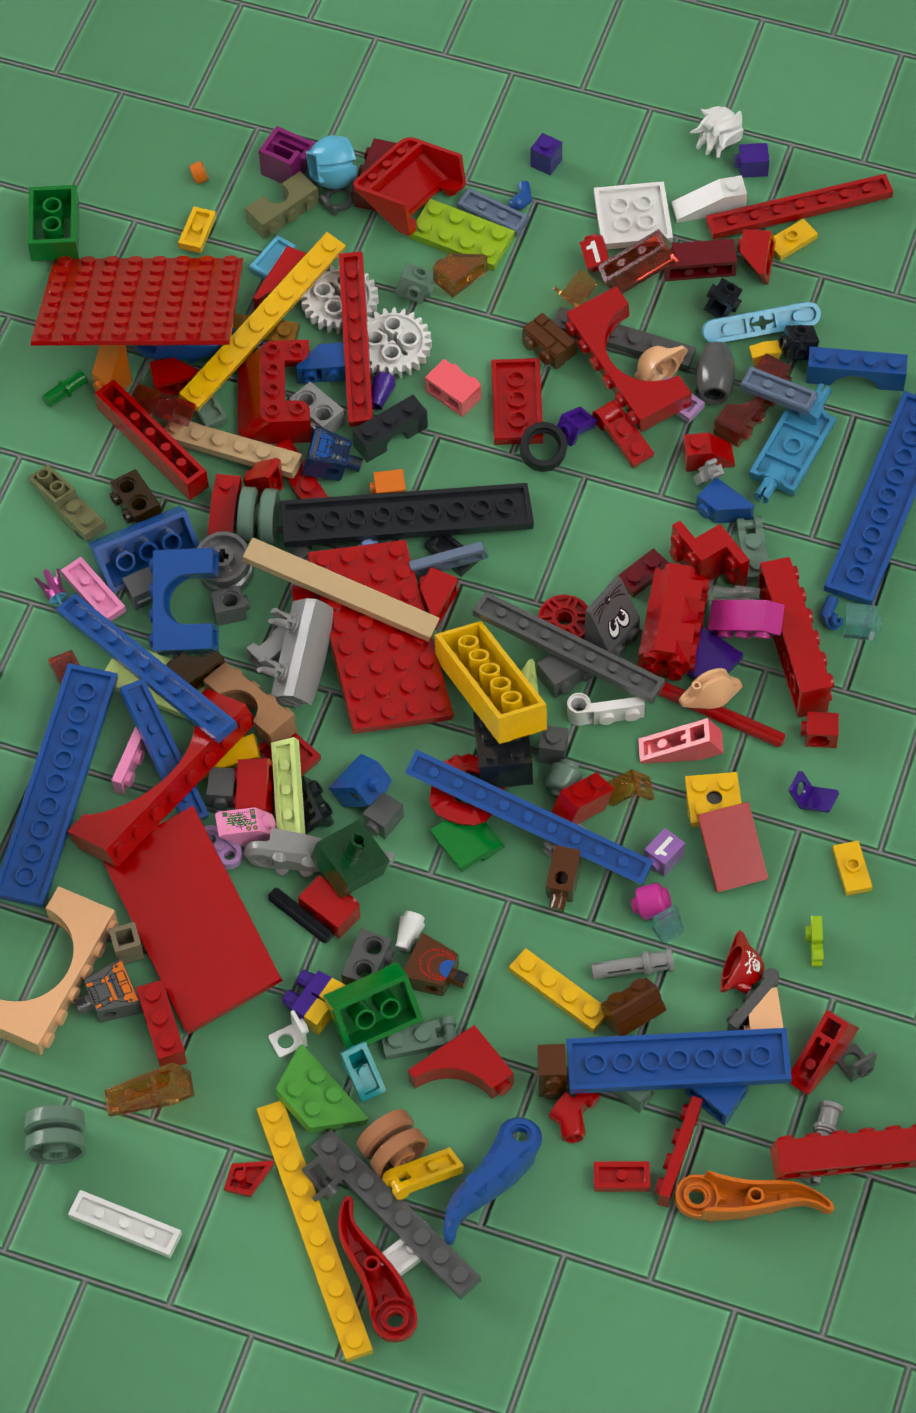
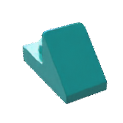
(362, 1070)

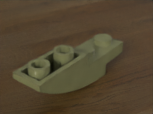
(66, 504)

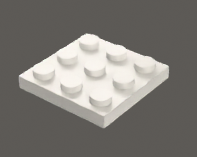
(631, 213)

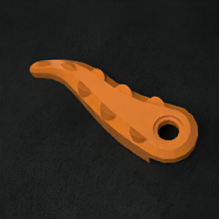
(742, 1198)

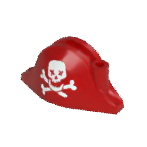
(742, 966)

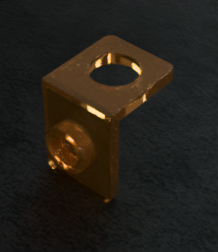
(578, 288)
(628, 785)

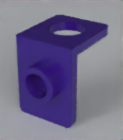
(812, 797)

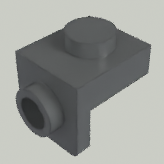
(323, 1176)

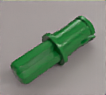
(65, 388)

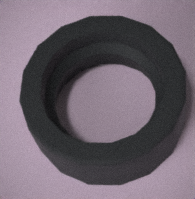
(545, 428)

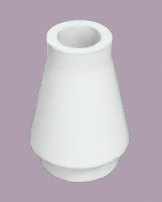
(409, 929)

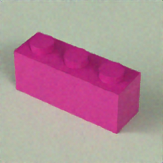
(746, 618)

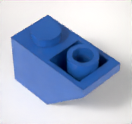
(323, 364)

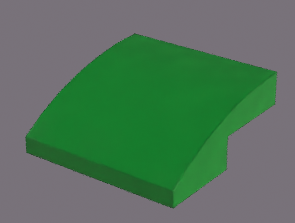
(466, 843)

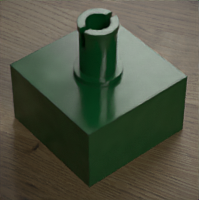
(350, 858)

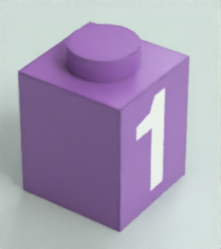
(665, 851)

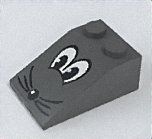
(612, 619)

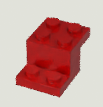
(710, 554)

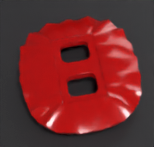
(455, 811)

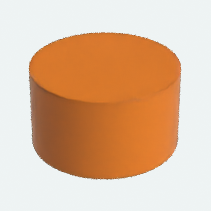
(199, 172)

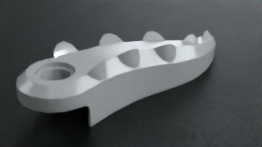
(287, 852)

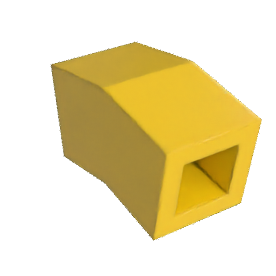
(759, 350)

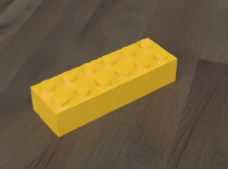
(491, 682)

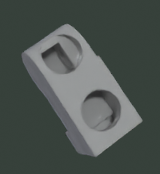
(270, 648)

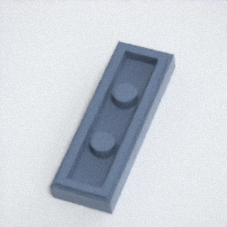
(492, 210)
(778, 390)
(450, 559)

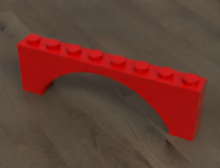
(120, 830)

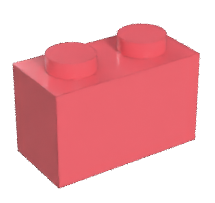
(453, 387)

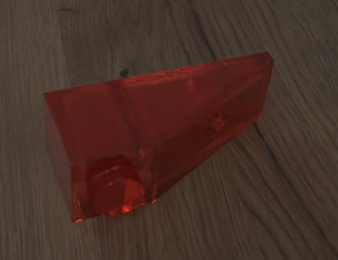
(165, 405)

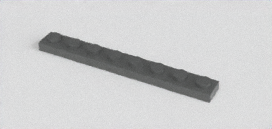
(569, 647)
(398, 1216)

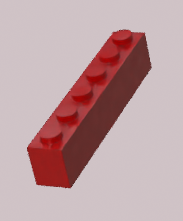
(151, 439)
(844, 1152)

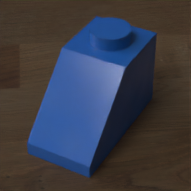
(723, 503)

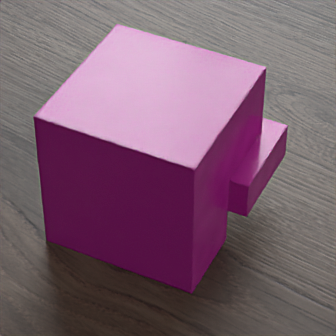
(283, 155)

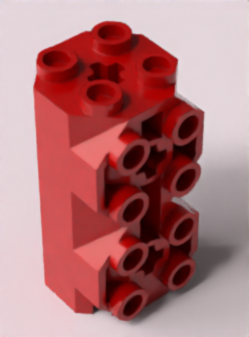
(673, 621)

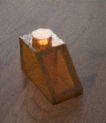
(459, 271)

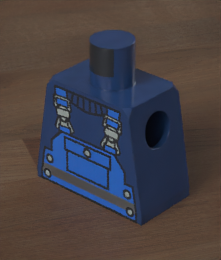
(329, 456)

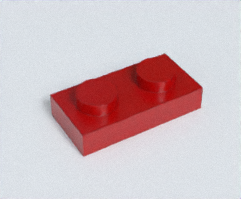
(621, 1176)

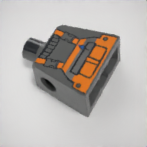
(110, 994)

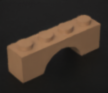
(271, 721)

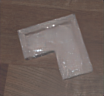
(735, 593)

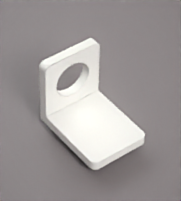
(296, 1030)

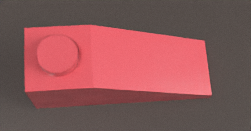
(683, 743)

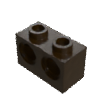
(139, 498)

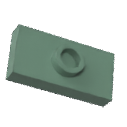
(212, 413)

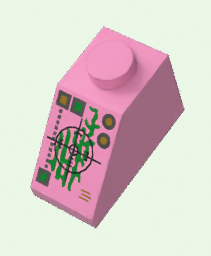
(245, 825)

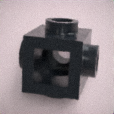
(723, 298)
(797, 341)

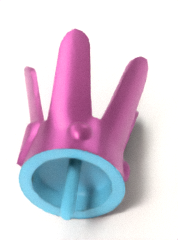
(54, 591)

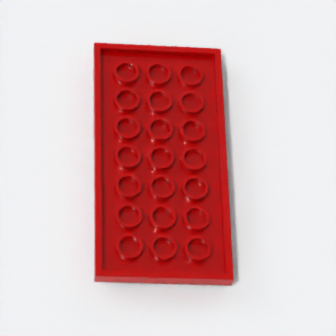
(382, 671)

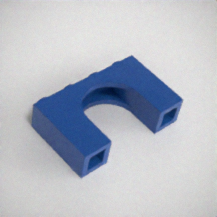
(169, 571)

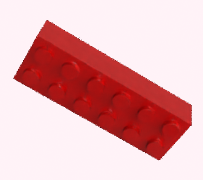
(798, 644)

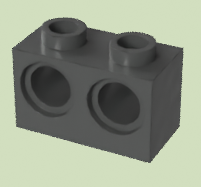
(362, 961)

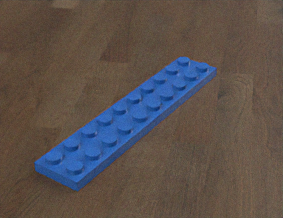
(879, 512)
(56, 785)

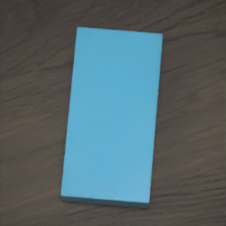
(266, 260)

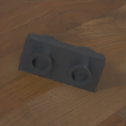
(315, 808)

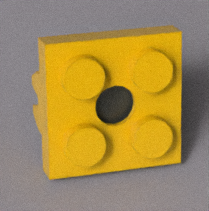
(710, 793)

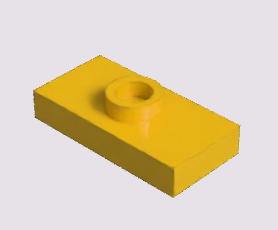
(793, 239)
(852, 868)

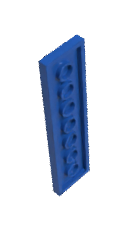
(678, 1060)

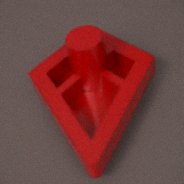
(247, 1177)

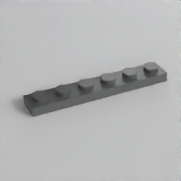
(633, 340)

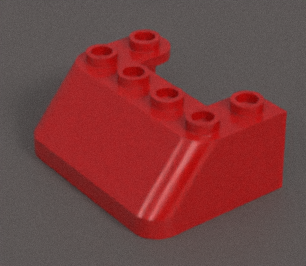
(261, 395)

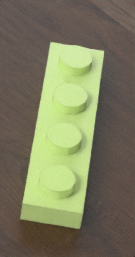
(288, 785)

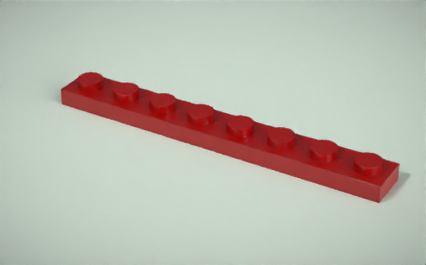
(799, 206)
(355, 338)

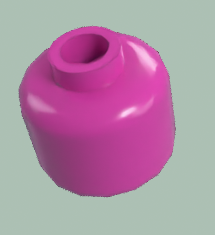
(650, 900)

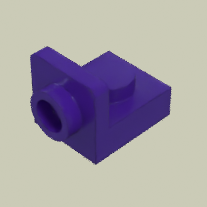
(575, 423)

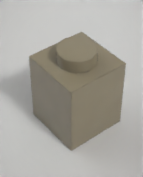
(126, 943)

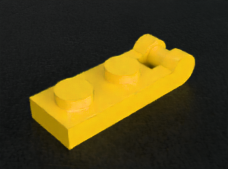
(423, 1172)

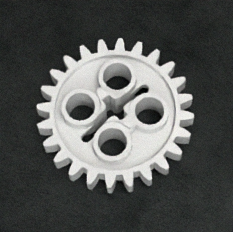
(325, 306)
(406, 331)

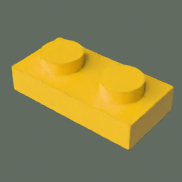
(197, 229)

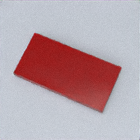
(516, 399)

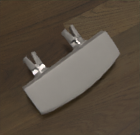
(301, 653)

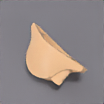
(659, 362)
(711, 690)

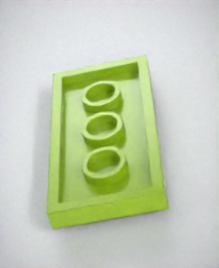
(461, 233)

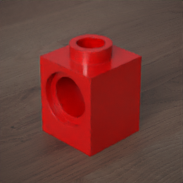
(820, 729)

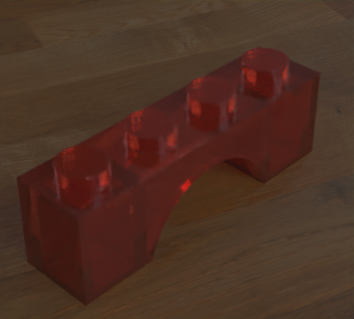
(737, 421)

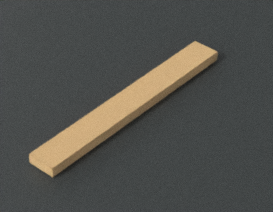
(340, 589)

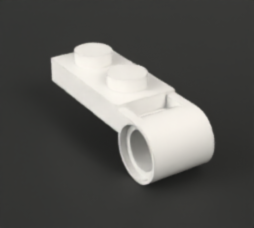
(603, 712)

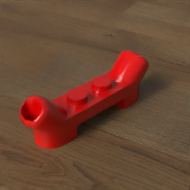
(569, 1114)

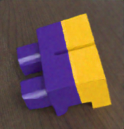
(311, 1003)

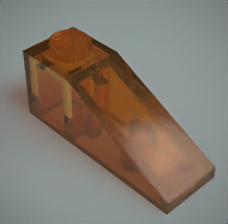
(150, 1090)

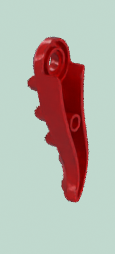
(382, 1283)

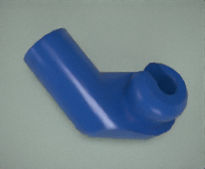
(523, 198)
(827, 613)

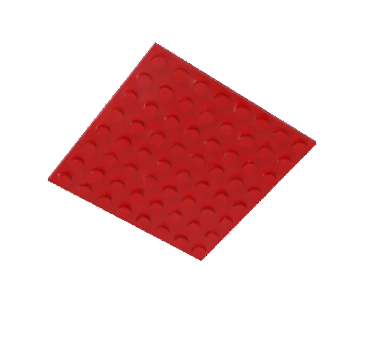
(139, 301)

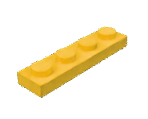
(558, 990)

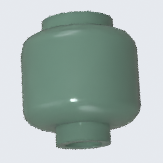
(562, 775)

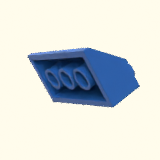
(133, 546)

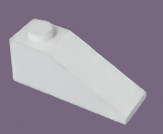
(711, 199)

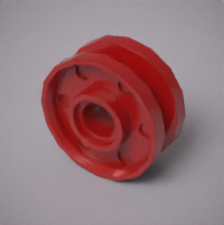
(567, 609)

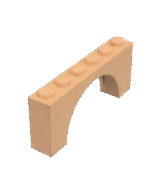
(34, 1021)

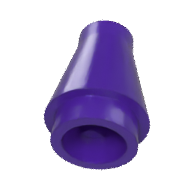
(382, 387)

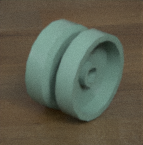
(258, 514)
(54, 1134)

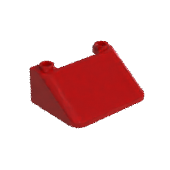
(408, 178)

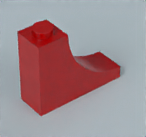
(466, 1059)

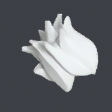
(719, 129)

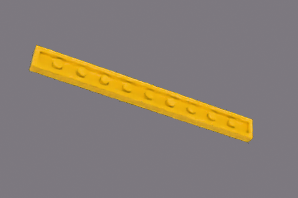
(262, 321)
(315, 1232)

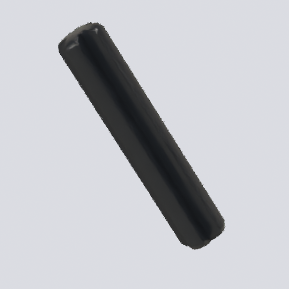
(300, 915)

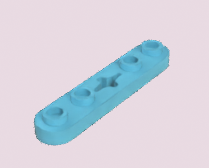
(737, 326)

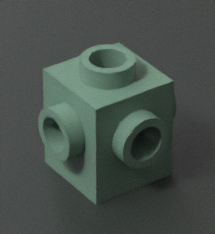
(414, 283)

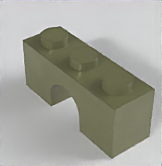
(270, 217)

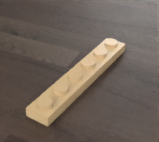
(233, 446)

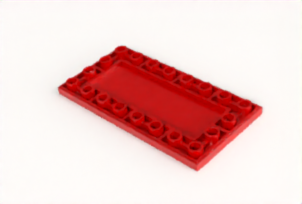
(193, 921)

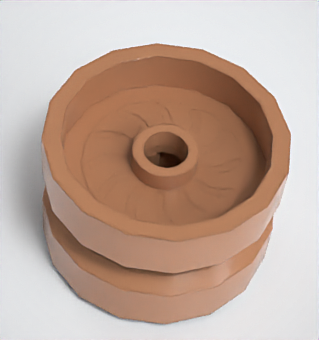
(392, 1141)

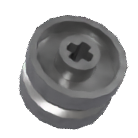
(231, 568)

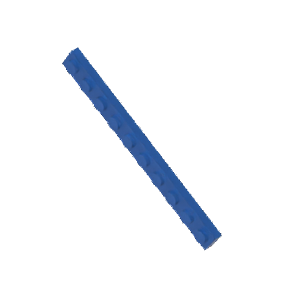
(145, 665)
(529, 816)

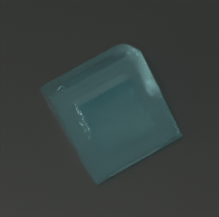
(668, 924)

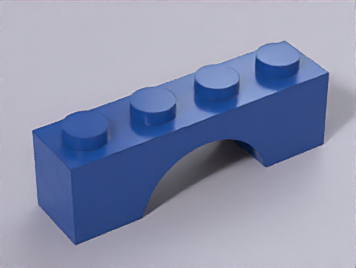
(884, 369)

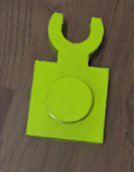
(814, 935)

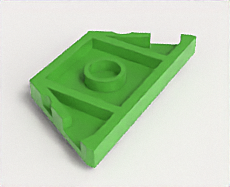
(315, 1096)

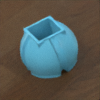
(331, 162)

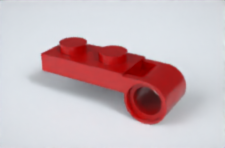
(625, 435)

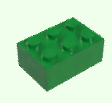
(53, 222)
(373, 1007)

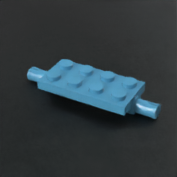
(792, 448)

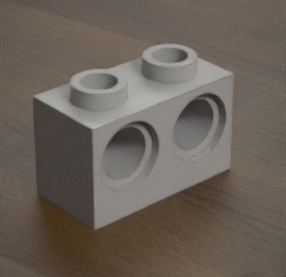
(320, 408)

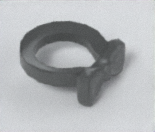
(324, 200)

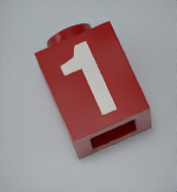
(594, 251)

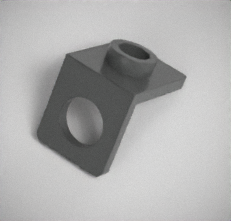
(860, 1068)

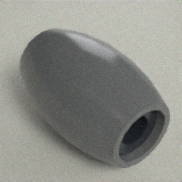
(715, 373)

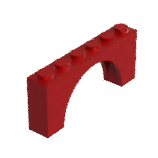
(644, 401)

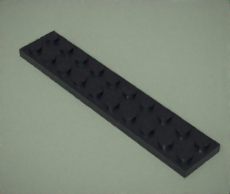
(406, 514)

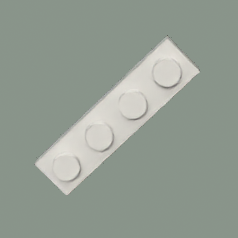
(125, 1224)

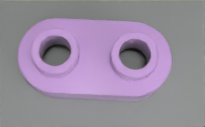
(225, 848)

